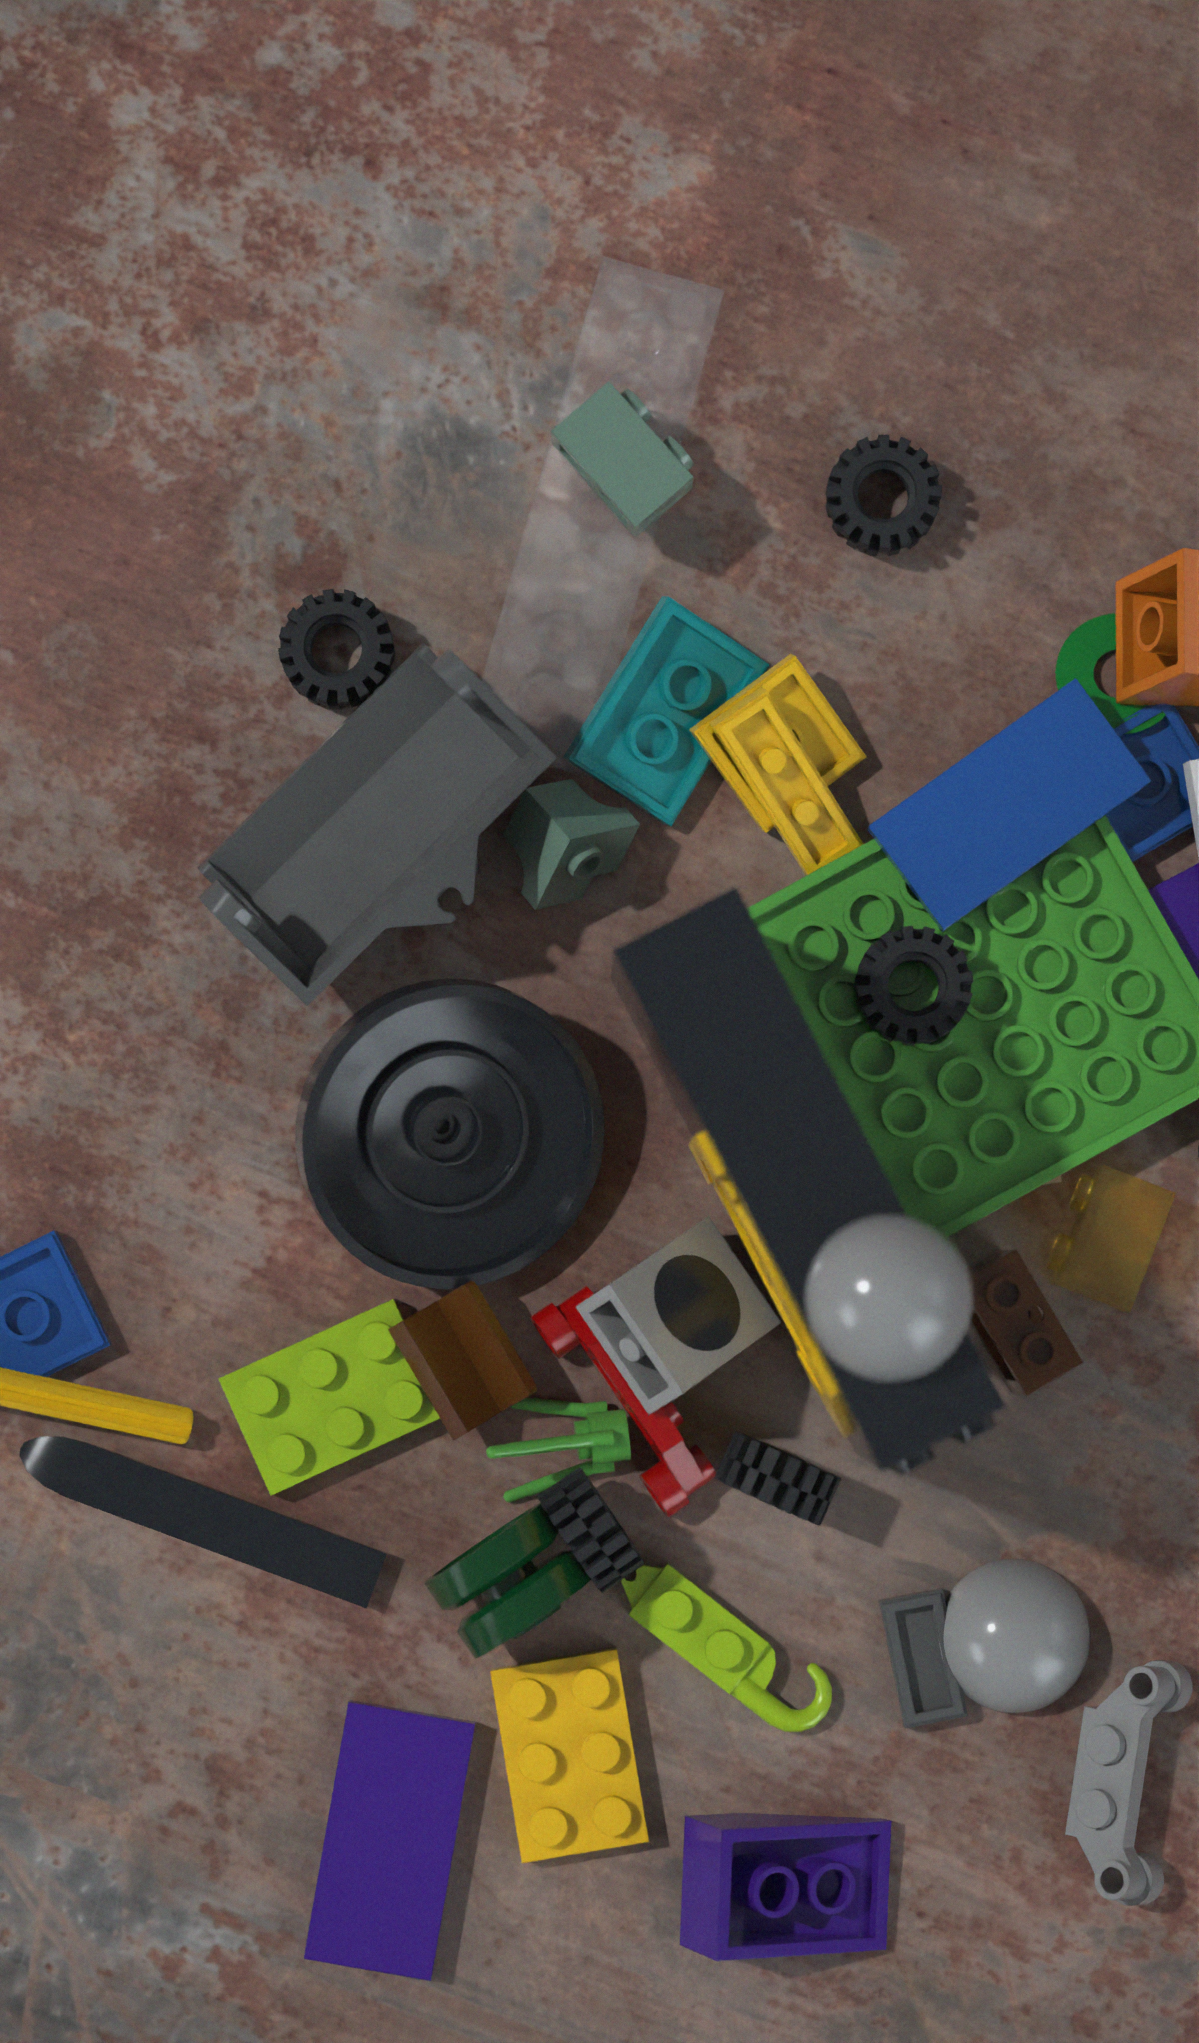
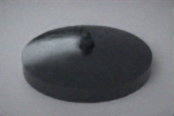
(449, 1133)

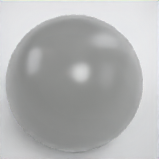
(888, 1298)
(1015, 1635)

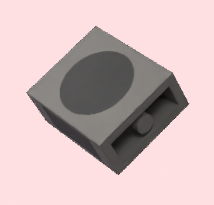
(678, 1315)

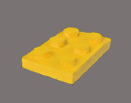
(569, 1755)

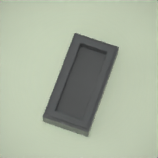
(921, 1677)

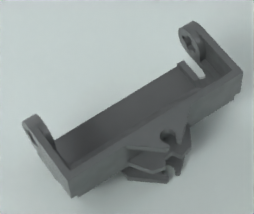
(374, 823)

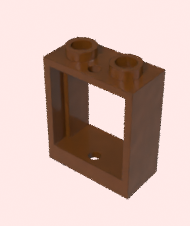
(1005, 1315)

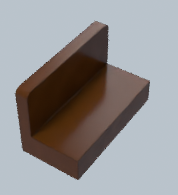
(463, 1359)

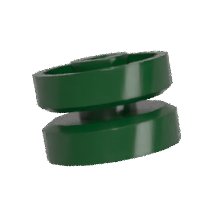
(513, 1588)

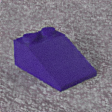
(784, 1885)

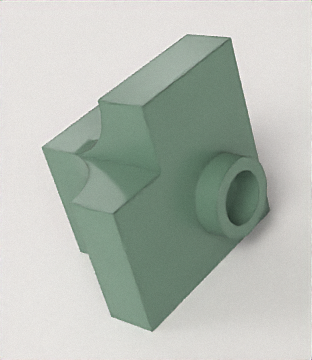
(566, 841)

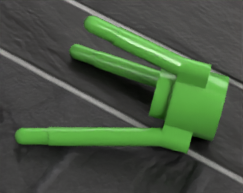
(598, 1438)

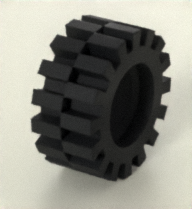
(887, 457)
(336, 610)
(917, 946)
(777, 1478)
(590, 1530)

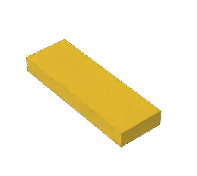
(785, 781)

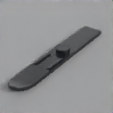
(204, 1517)

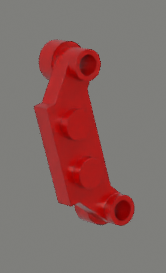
(679, 1469)

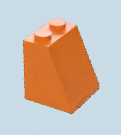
(1159, 632)

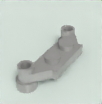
(1112, 1776)

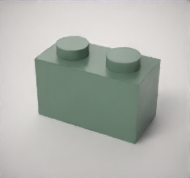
(624, 457)

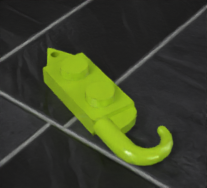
(719, 1645)

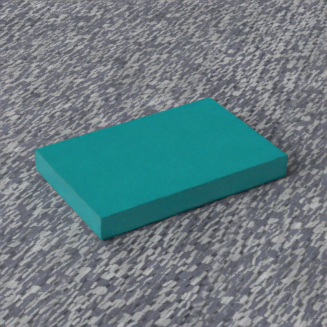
(663, 687)

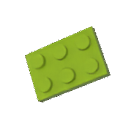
(327, 1398)

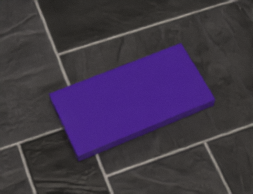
(389, 1840)

